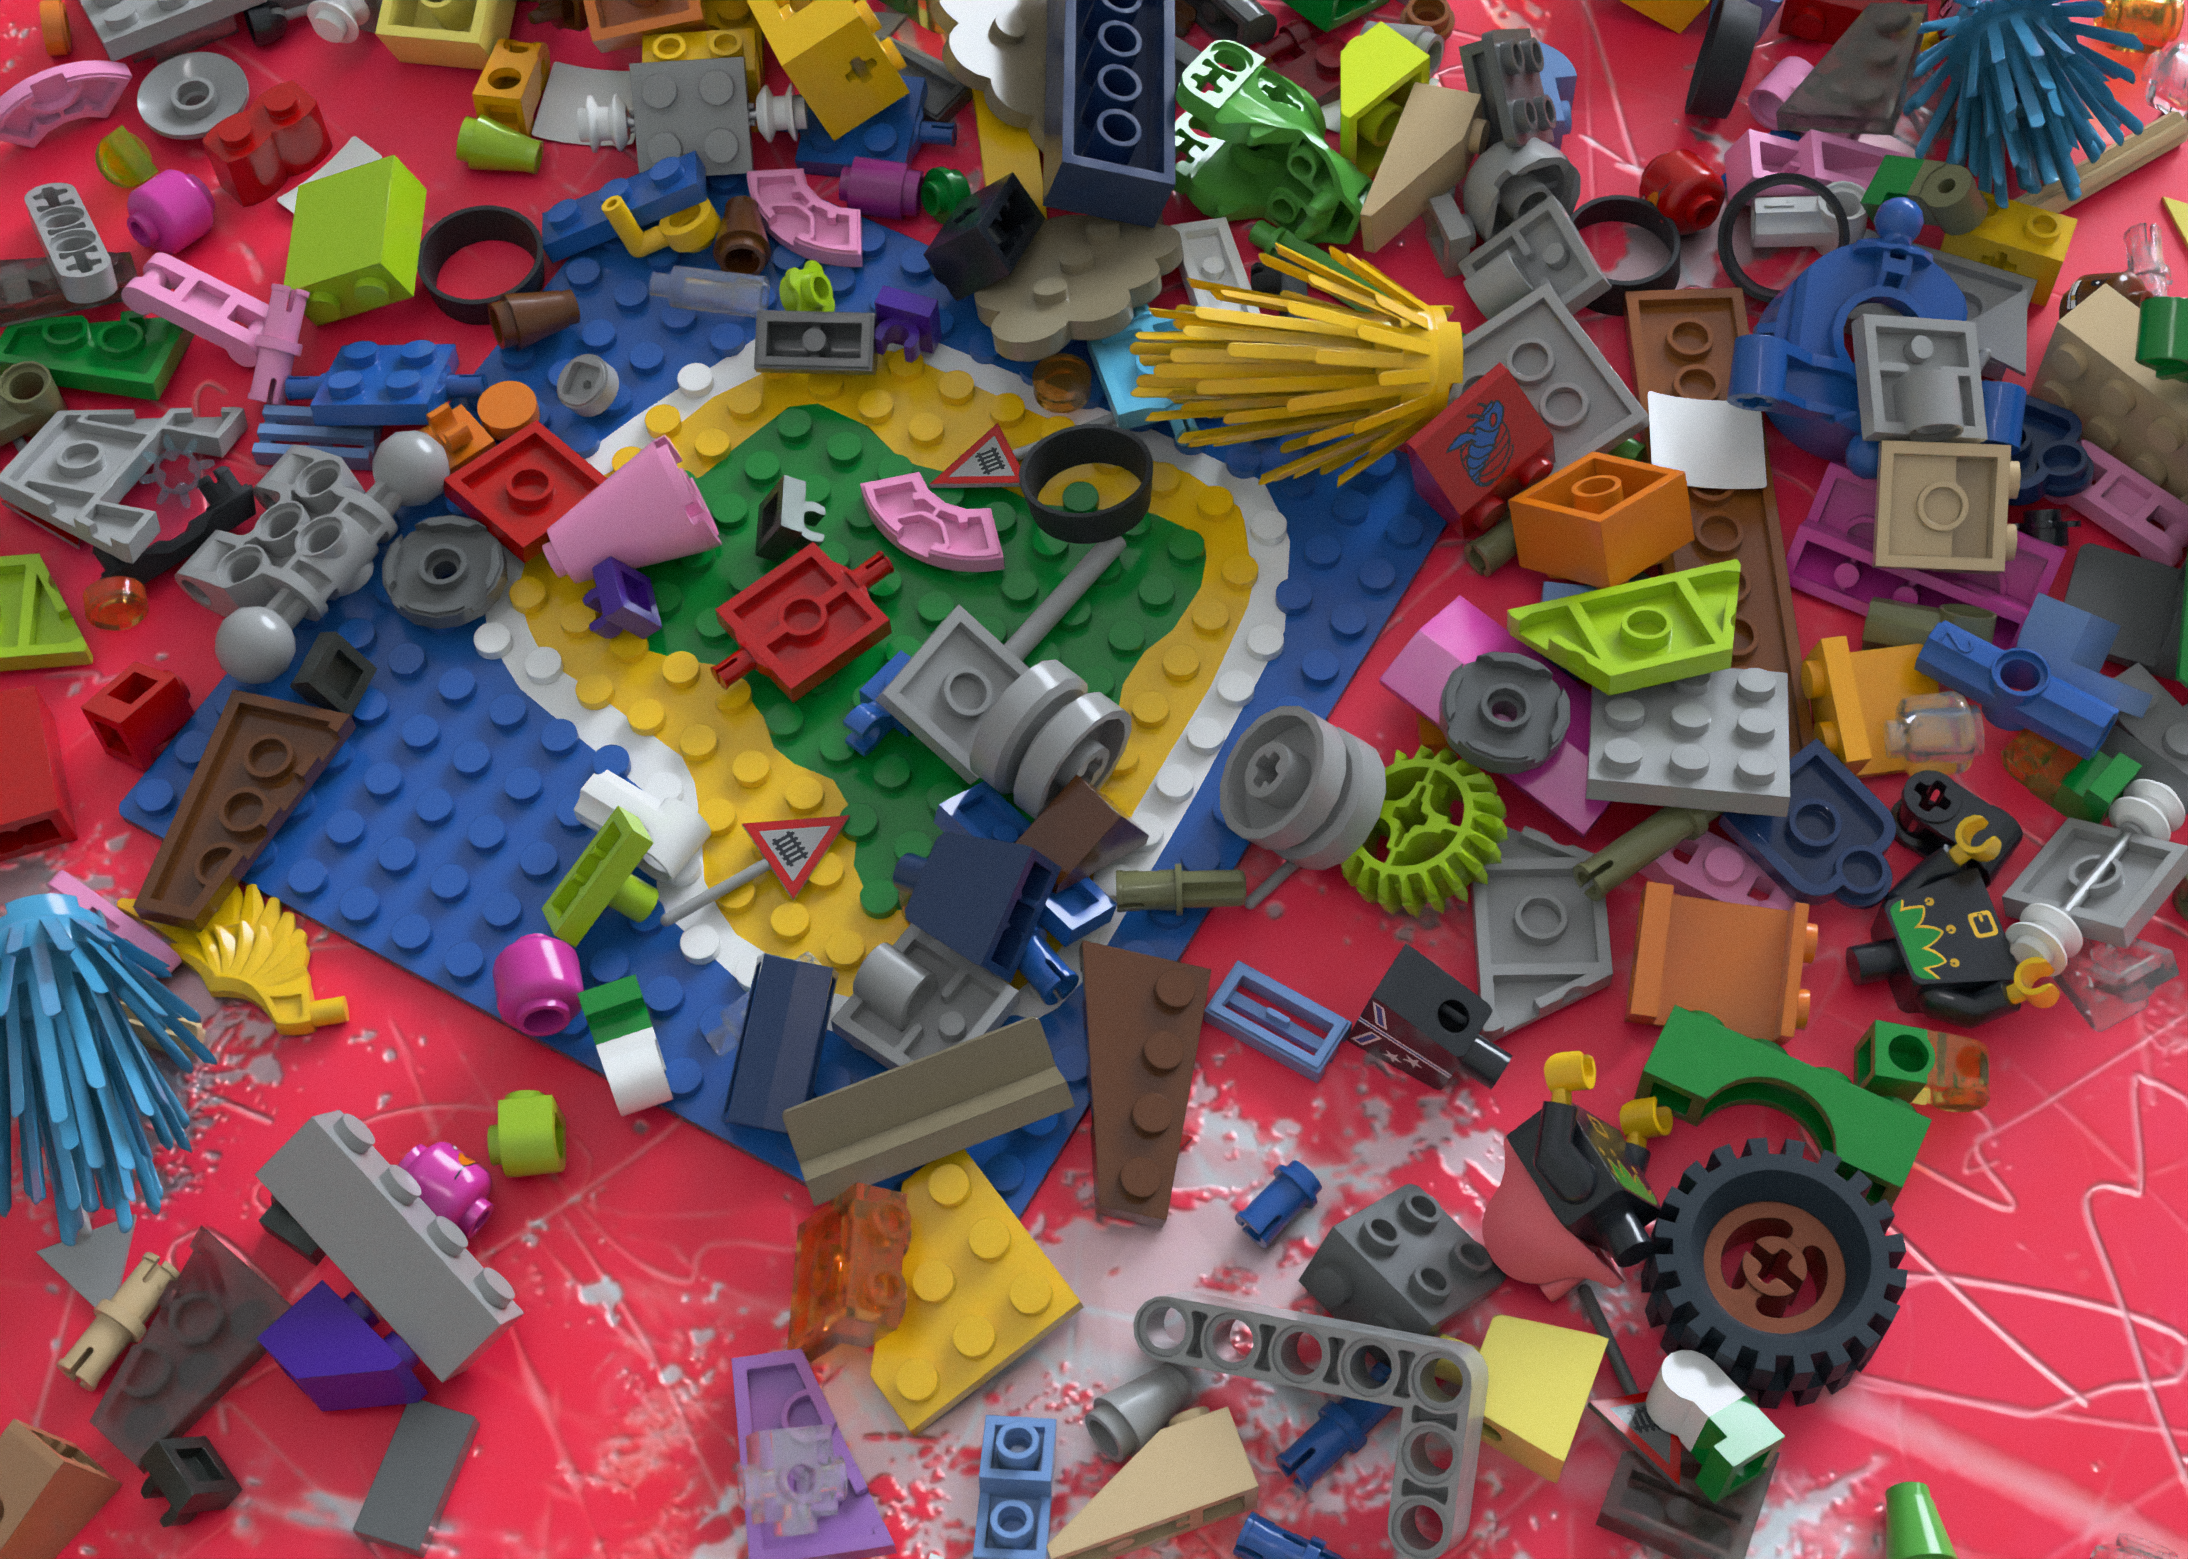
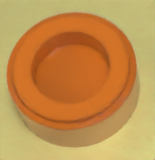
(55, 27)
(507, 409)

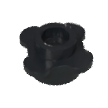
(2047, 526)

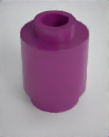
(882, 188)

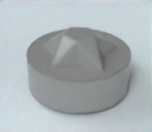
(587, 385)

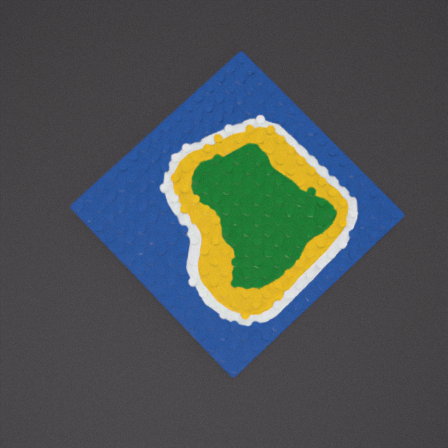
(474, 738)

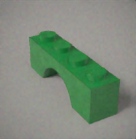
(1707, 1068)

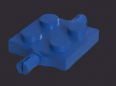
(889, 135)
(385, 384)

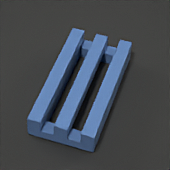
(297, 425)
(1263, 1040)

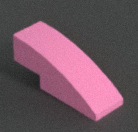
(1815, 155)

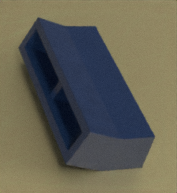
(779, 1041)

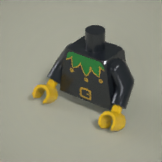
(1945, 943)
(1588, 1167)

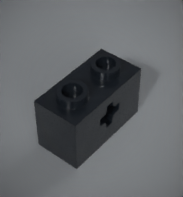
(984, 237)

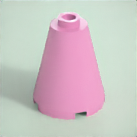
(636, 515)

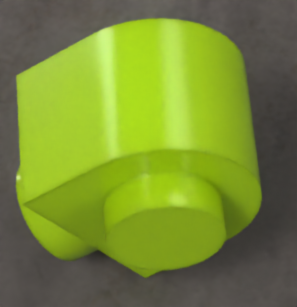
(528, 1135)

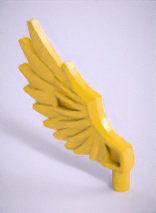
(255, 957)

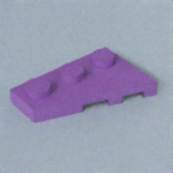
(782, 1393)

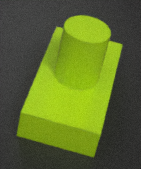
(603, 879)

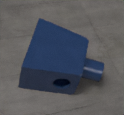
(978, 897)

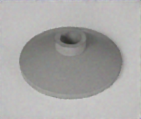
(192, 94)

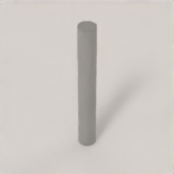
(1064, 597)

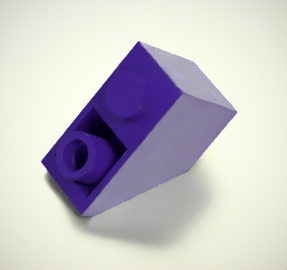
(337, 1355)

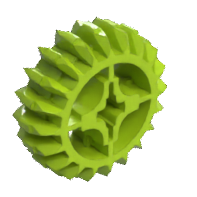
(1428, 852)

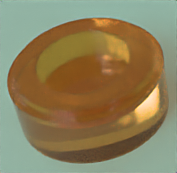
(1062, 383)
(115, 603)

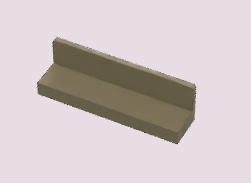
(926, 1109)

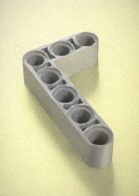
(1344, 1374)

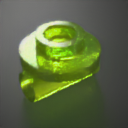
(124, 159)

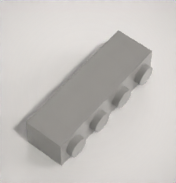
(391, 1242)

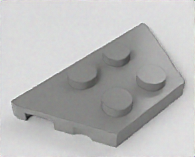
(1536, 933)

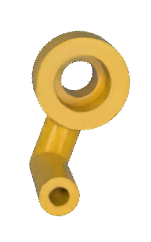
(683, 231)

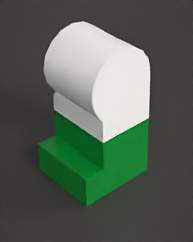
(626, 1044)
(1713, 1422)

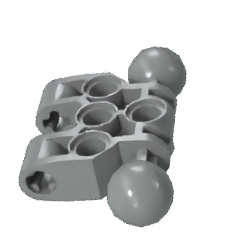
(305, 547)

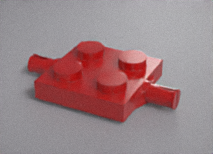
(803, 621)

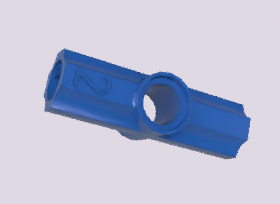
(2044, 704)

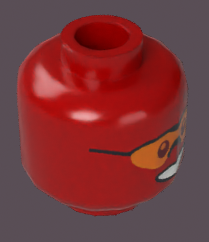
(1683, 189)

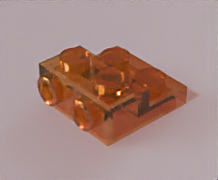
(850, 1271)

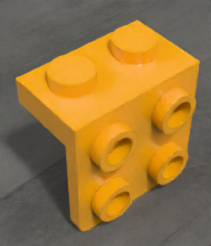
(1855, 695)

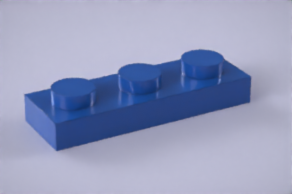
(650, 196)
(988, 815)

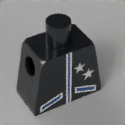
(1428, 1025)

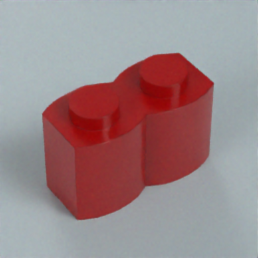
(268, 143)

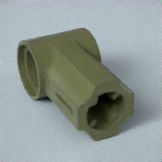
(27, 400)
(1905, 623)

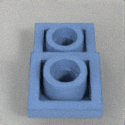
(1015, 1488)

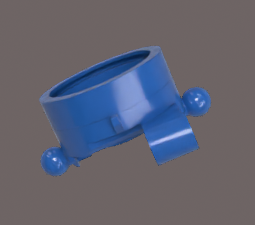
(1797, 351)

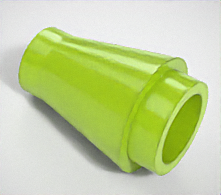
(494, 146)

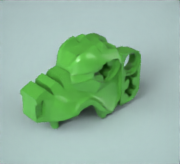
(1264, 150)

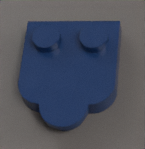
(2051, 454)
(1828, 841)

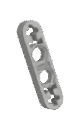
(71, 243)

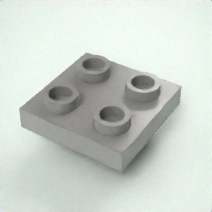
(1528, 254)
(1918, 379)
(920, 1000)

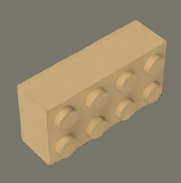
(2118, 400)

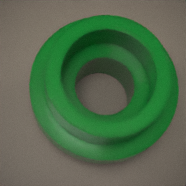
(943, 192)

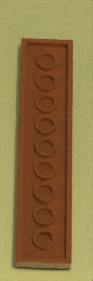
(1684, 349)

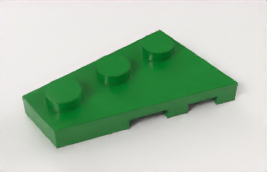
(108, 357)

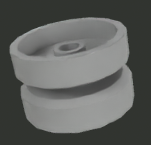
(1046, 734)
(1302, 788)

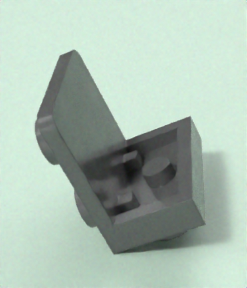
(1507, 75)
(2138, 597)
(1400, 1267)

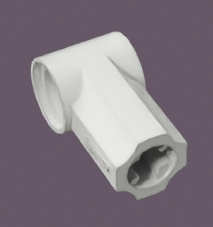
(1807, 219)
(671, 824)

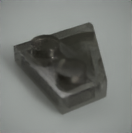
(1681, 1520)

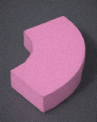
(60, 96)
(804, 221)
(931, 528)

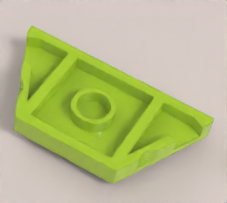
(35, 619)
(1639, 629)

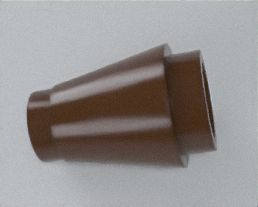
(741, 238)
(531, 316)

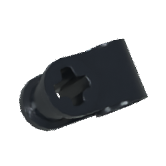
(1940, 819)

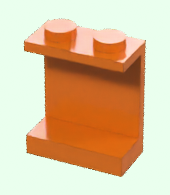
(1721, 961)

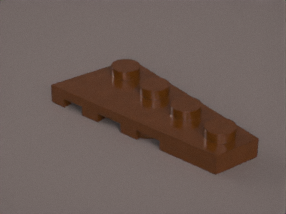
(239, 797)
(1141, 1059)

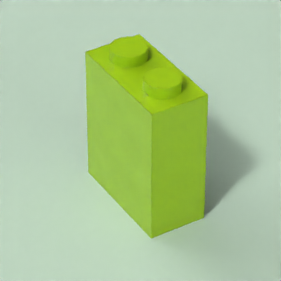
(356, 239)

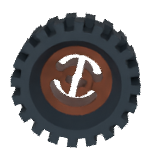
(1799, 1222)

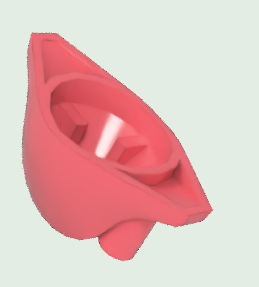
(1531, 1241)

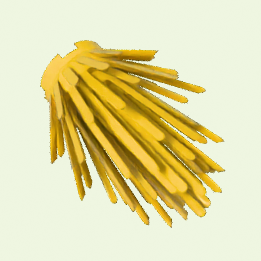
(1288, 375)

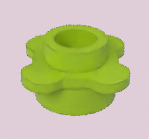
(807, 289)

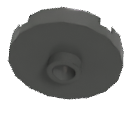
(440, 548)
(1510, 687)

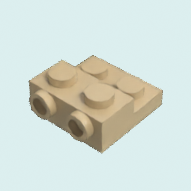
(1945, 507)

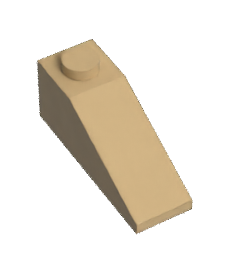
(1423, 160)
(1172, 1486)

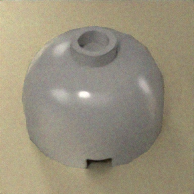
(1514, 181)

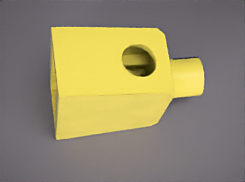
(1534, 1388)

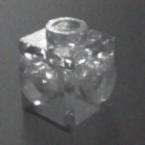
(810, 1459)

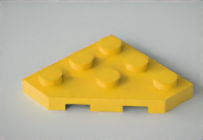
(973, 1293)

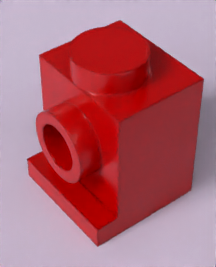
(138, 712)

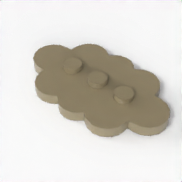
(999, 52)
(1077, 284)

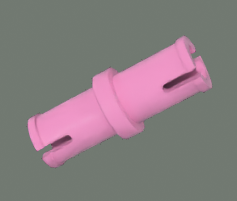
(278, 344)

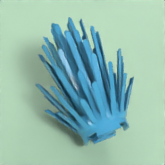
(2029, 81)
(70, 1059)

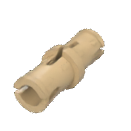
(118, 1322)

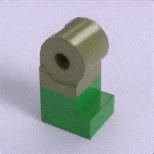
(1940, 189)

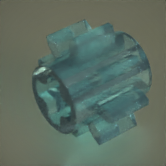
(172, 454)

